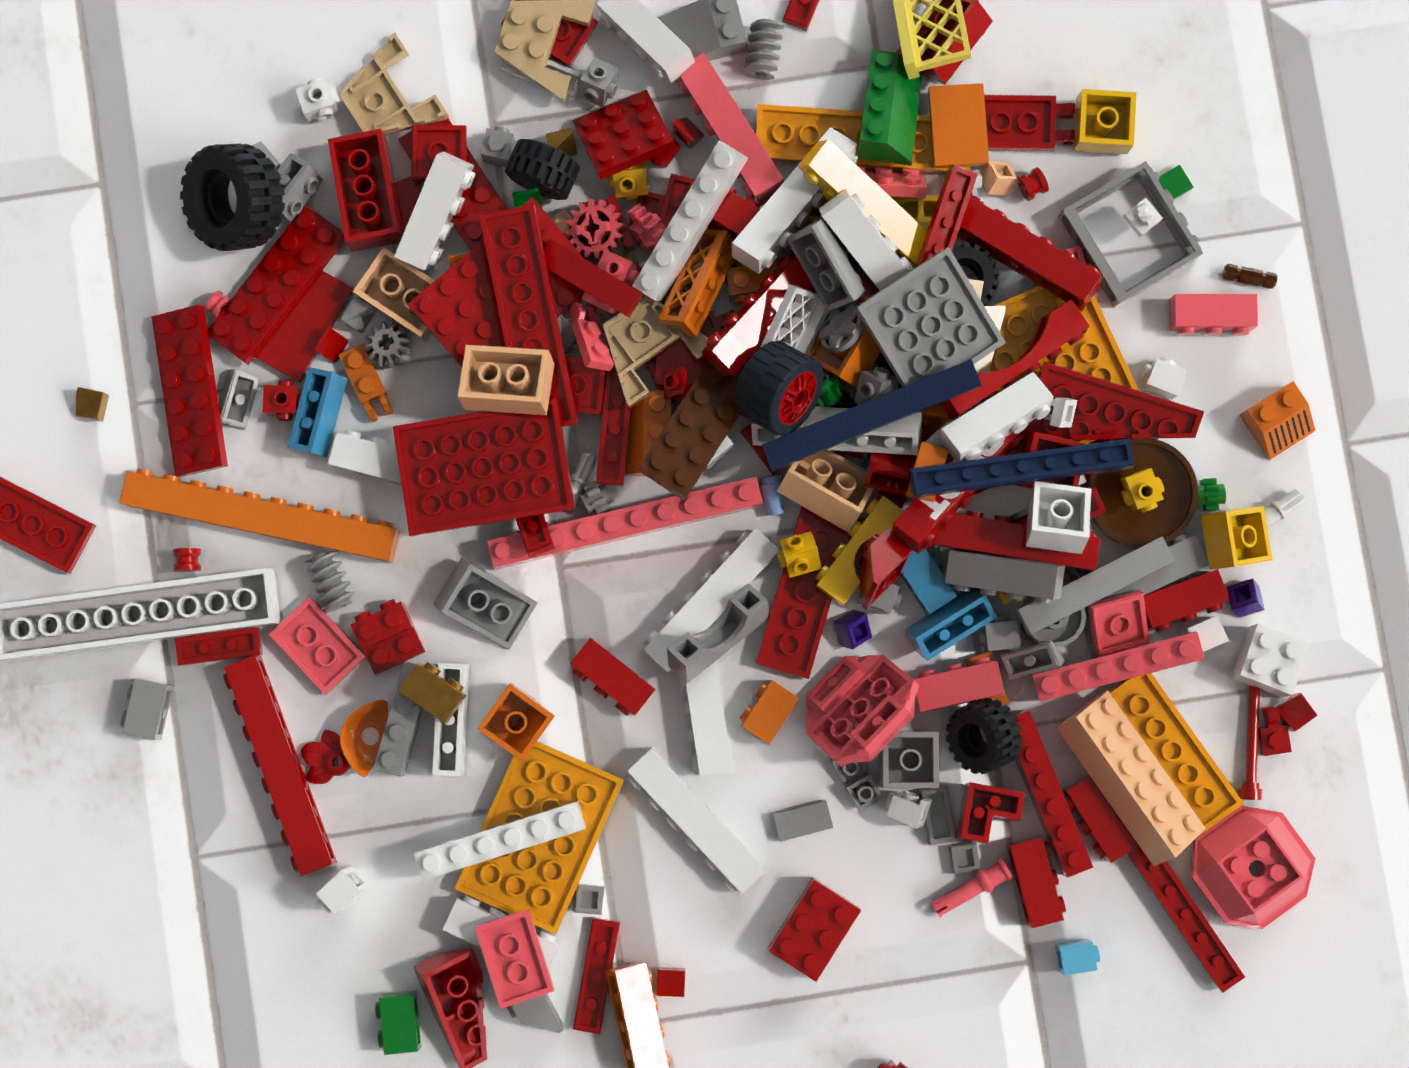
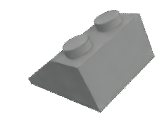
(709, 28)
(484, 603)

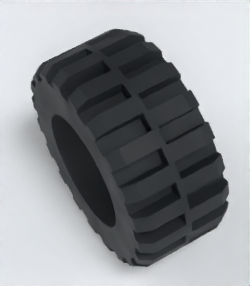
(256, 191)

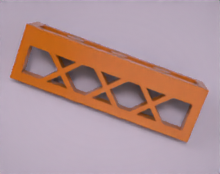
(706, 283)

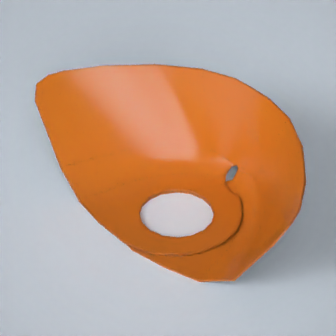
(359, 754)

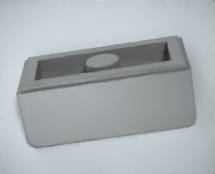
(237, 398)
(1031, 660)

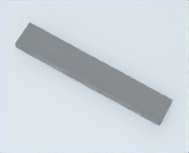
(1097, 585)

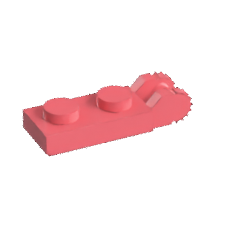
(590, 337)

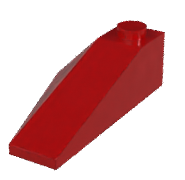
(454, 993)

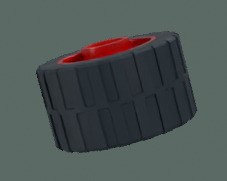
(779, 387)

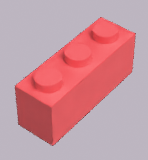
(1213, 313)
(959, 685)

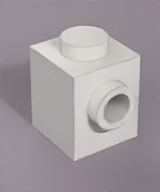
(1163, 378)

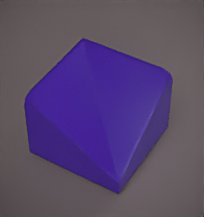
(1245, 598)
(852, 629)

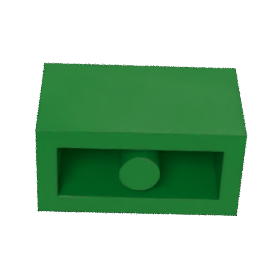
(398, 1022)

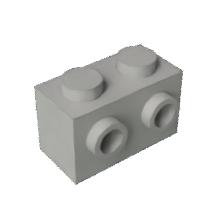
(299, 184)

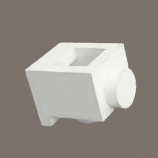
(907, 808)

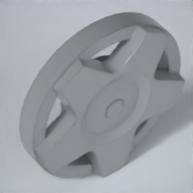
(840, 326)

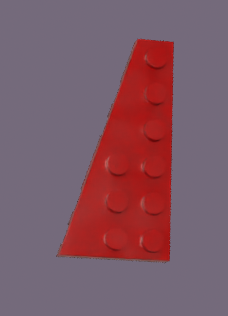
(1113, 410)

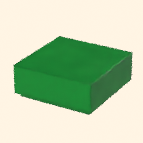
(1176, 182)

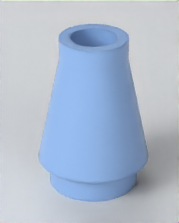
(773, 500)

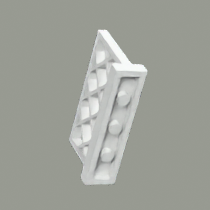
(804, 327)

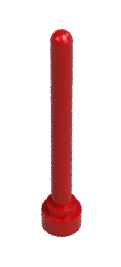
(1250, 788)

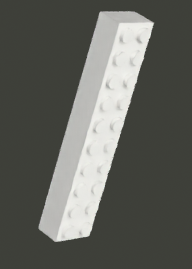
(138, 614)

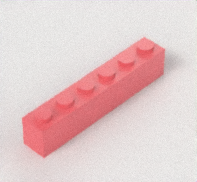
(731, 127)
(1118, 666)

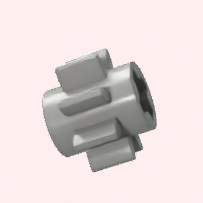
(596, 498)

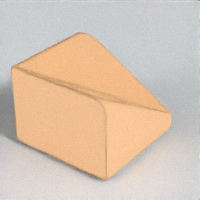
(998, 178)

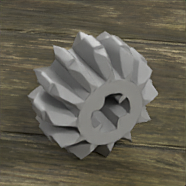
(379, 339)

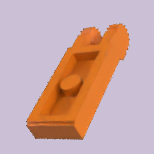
(365, 380)

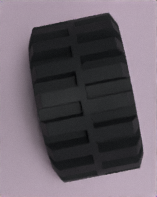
(542, 167)
(980, 265)
(998, 727)

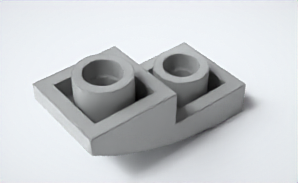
(858, 783)

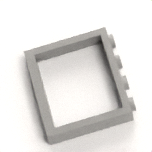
(1162, 201)

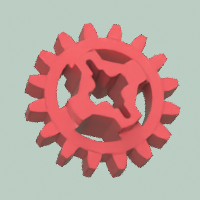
(592, 219)
(645, 227)

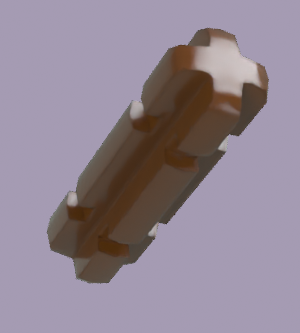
(1250, 276)

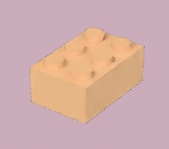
(390, 287)
(506, 379)
(828, 487)

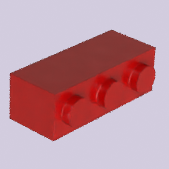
(1184, 600)
(611, 677)
(1099, 820)
(1036, 881)

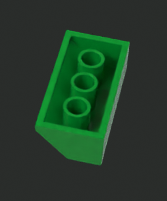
(889, 110)

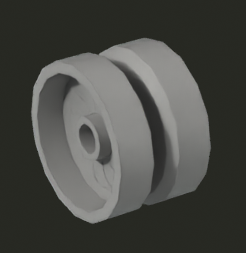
(1060, 632)

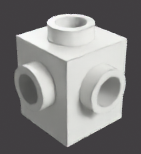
(318, 99)

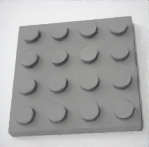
(930, 320)

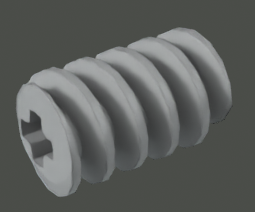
(761, 49)
(330, 581)

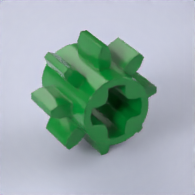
(830, 391)
(1211, 494)

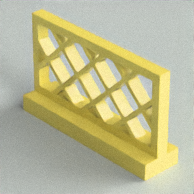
(910, 40)

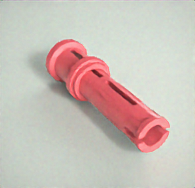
(984, 881)

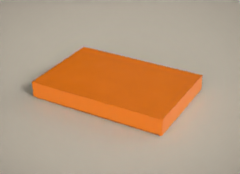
(958, 125)

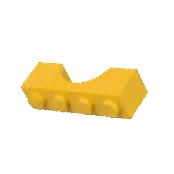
(840, 578)

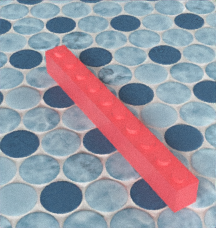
(633, 521)

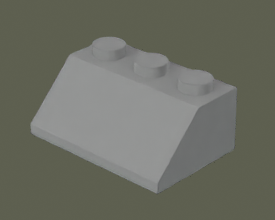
(826, 264)

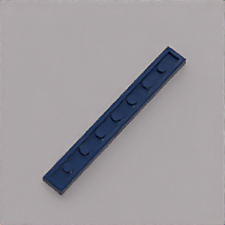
(872, 415)
(1021, 468)

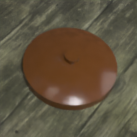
(1173, 512)

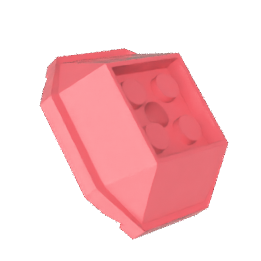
(859, 708)
(1223, 861)

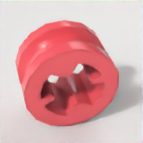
(217, 303)

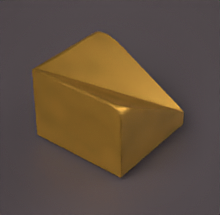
(563, 141)
(91, 404)

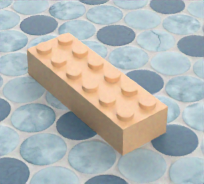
(1131, 778)

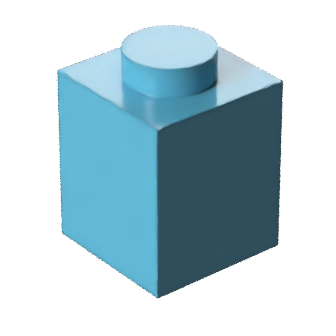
(1077, 956)

